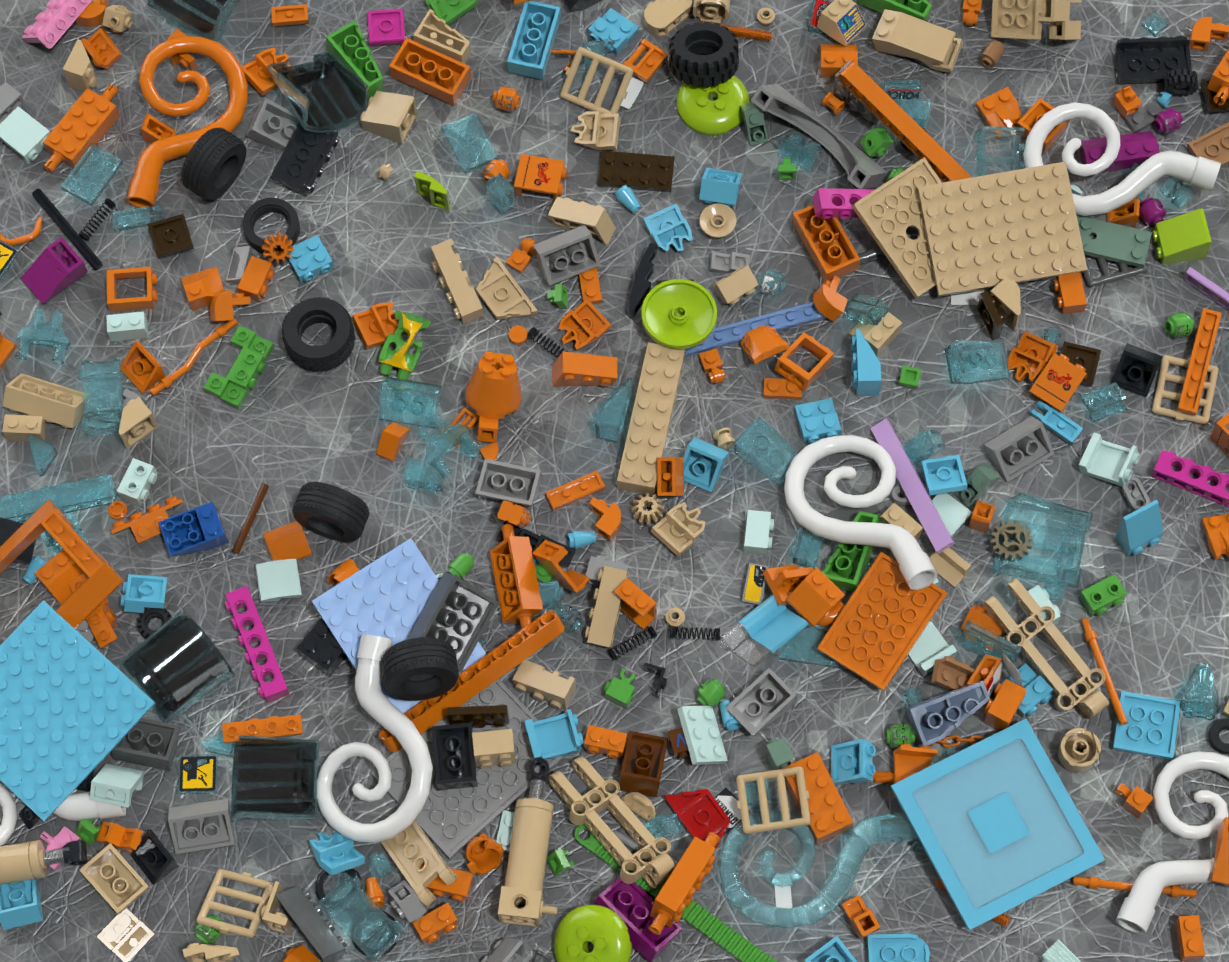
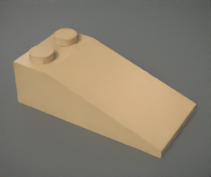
(912, 37)

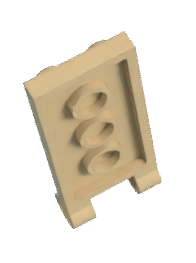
(409, 852)

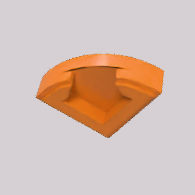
(490, 451)

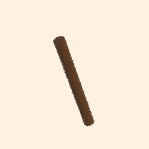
(250, 518)

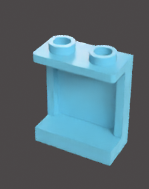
(554, 736)

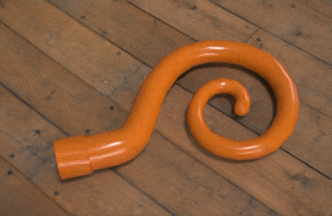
(144, 184)

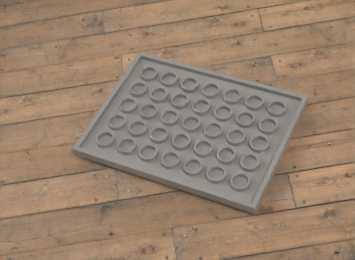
(461, 814)

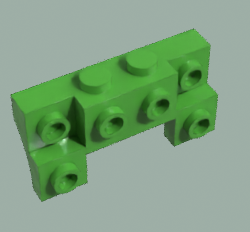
(244, 371)

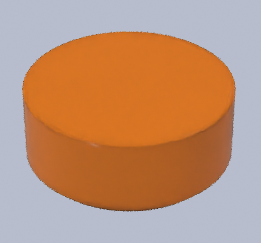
(518, 335)

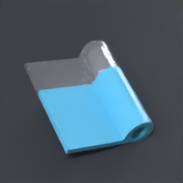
(762, 632)

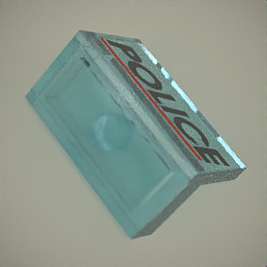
(903, 89)

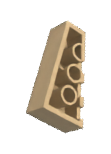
(456, 282)

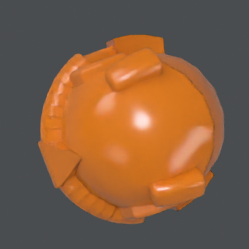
(483, 854)

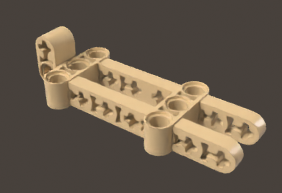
(1090, 702)
(660, 863)

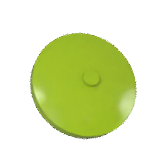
(679, 314)

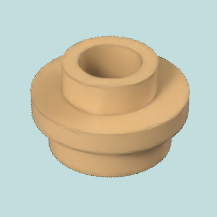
(765, 20)
(385, 171)
(675, 622)

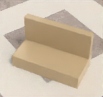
(950, 566)

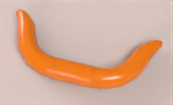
(26, 238)

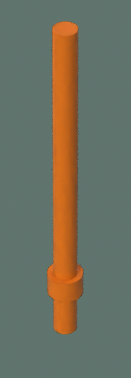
(1092, 638)

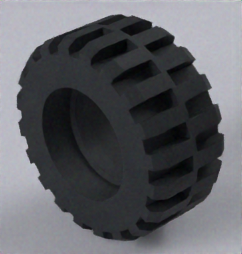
(703, 69)

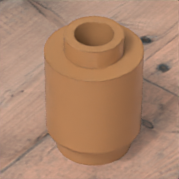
(992, 54)

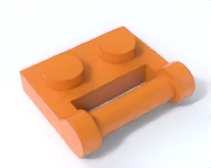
(649, 63)

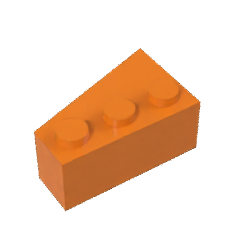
(584, 370)

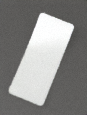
(633, 90)
(783, 897)

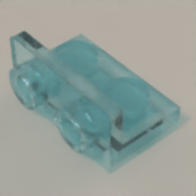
(1104, 401)

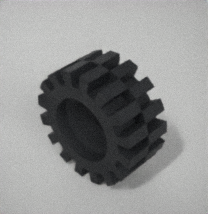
(1181, 82)
(149, 614)

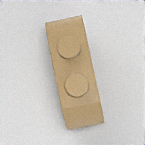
(666, 15)

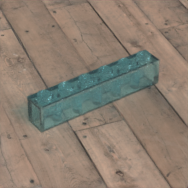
(67, 497)

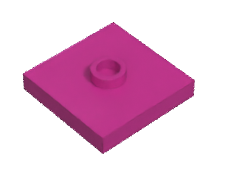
(386, 27)

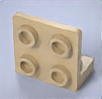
(273, 919)

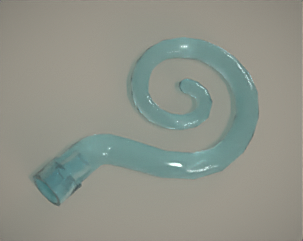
(865, 834)

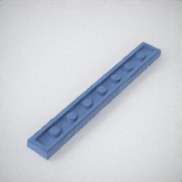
(779, 320)

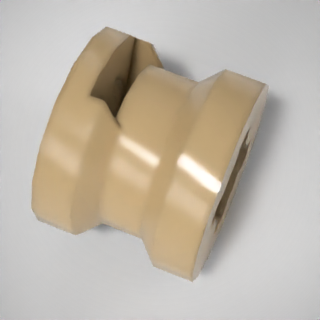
(724, 438)

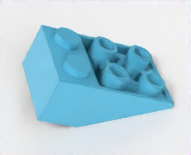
(865, 367)

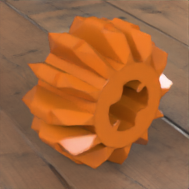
(270, 250)

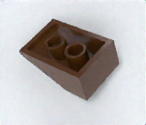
(643, 763)

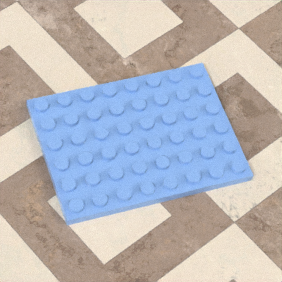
(384, 603)

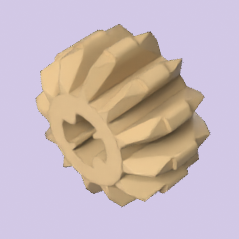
(650, 502)

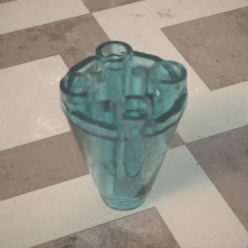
(1200, 694)

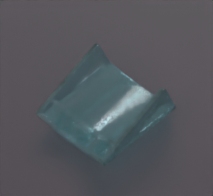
(1057, 541)

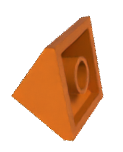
(142, 368)
(287, 542)

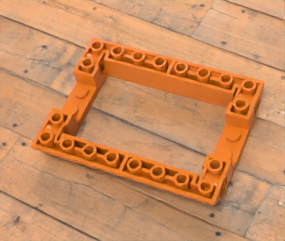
(102, 577)

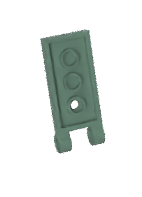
(1114, 241)

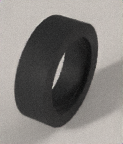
(265, 206)

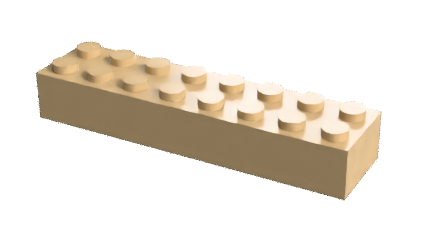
(651, 418)

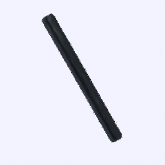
(67, 229)

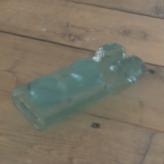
(136, 217)

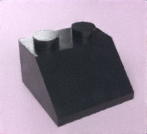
(1136, 369)

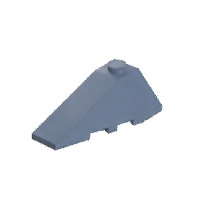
(941, 714)

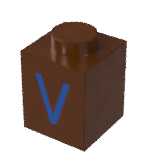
(678, 744)

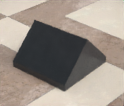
(153, 858)

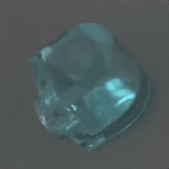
(379, 865)

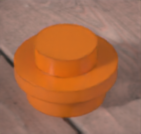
(117, 510)

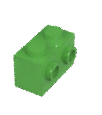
(1103, 596)

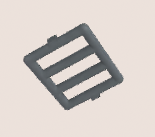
(1107, 276)

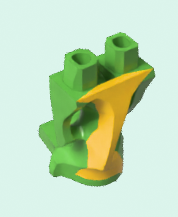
(400, 356)

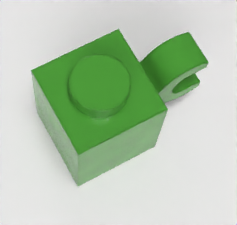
(620, 691)

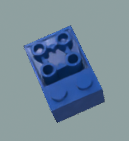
(194, 530)

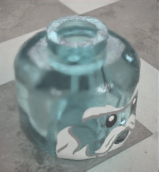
(772, 282)

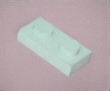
(505, 830)

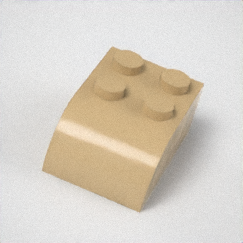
(114, 879)

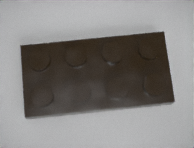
(636, 171)

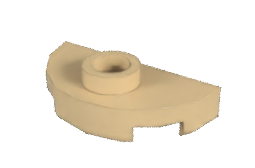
(640, 805)

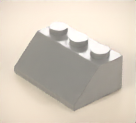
(1019, 448)
(509, 482)
(201, 826)

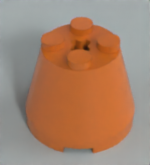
(494, 386)

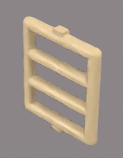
(596, 59)
(1161, 393)
(760, 778)
(216, 888)

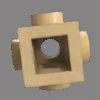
(117, 18)

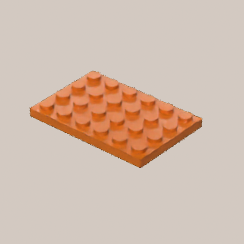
(881, 623)

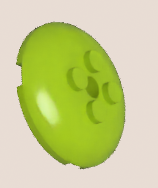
(712, 116)
(598, 926)

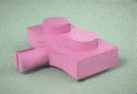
(59, 841)

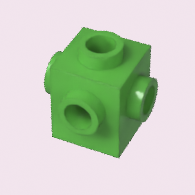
(876, 142)

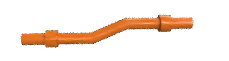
(167, 381)
(1095, 882)

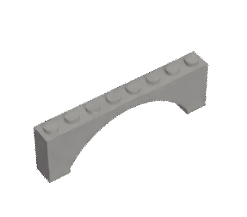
(859, 167)

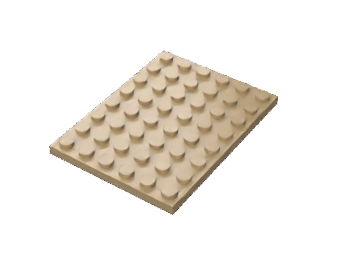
(1002, 227)

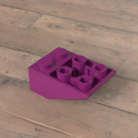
(54, 271)

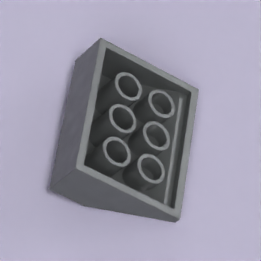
(456, 615)

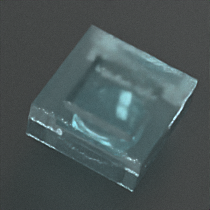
(1155, 24)

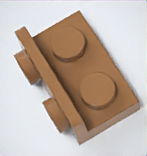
(951, 673)

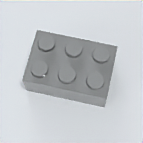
(567, 255)

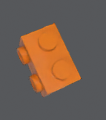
(101, 49)
(984, 619)

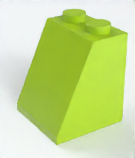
(1182, 238)

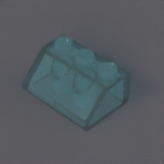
(409, 402)

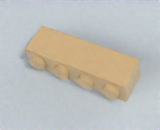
(607, 607)

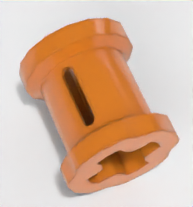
(833, 103)

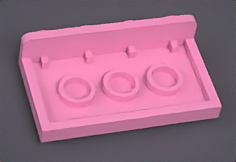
(54, 21)

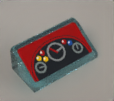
(817, 7)

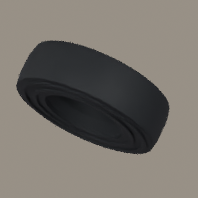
(1214, 738)

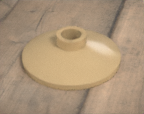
(718, 213)

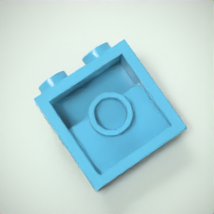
(615, 28)
(310, 259)
(817, 420)
(943, 475)
(143, 592)
(1037, 691)
(852, 762)

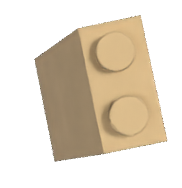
(389, 115)

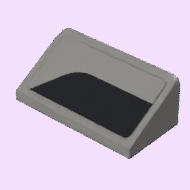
(238, 263)

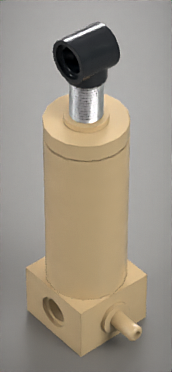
(528, 855)
(30, 860)

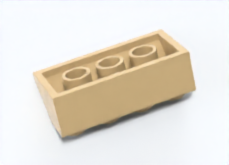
(44, 399)

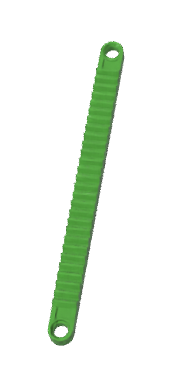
(694, 915)

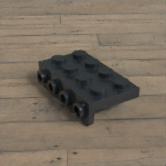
(1151, 58)
(304, 159)

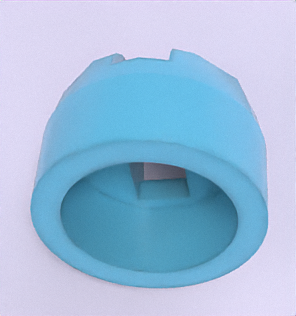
(1164, 99)

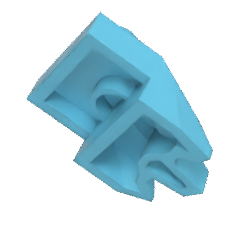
(668, 228)
(335, 853)

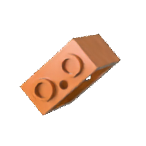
(131, 303)
(794, 372)

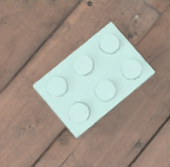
(702, 735)

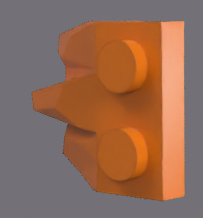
(257, 72)
(1000, 109)
(376, 324)
(584, 325)
(1030, 356)
(1217, 534)

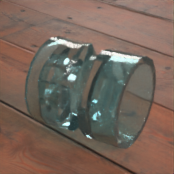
(1177, 191)

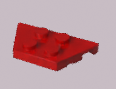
(699, 813)

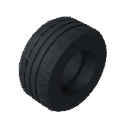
(213, 163)
(312, 312)
(331, 511)
(419, 668)

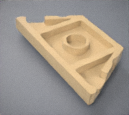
(503, 294)

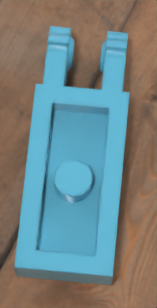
(1057, 422)

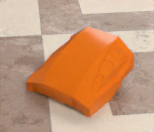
(762, 343)

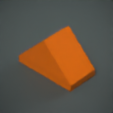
(155, 130)
(1125, 214)
(392, 441)
(982, 516)

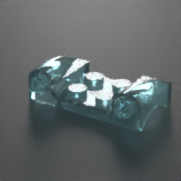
(101, 396)
(361, 917)

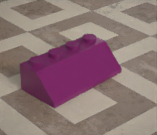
(1133, 149)
(635, 909)

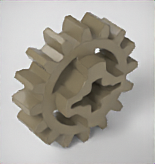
(1005, 533)

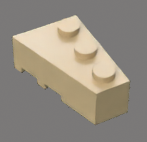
(440, 37)
(573, 214)
(544, 684)

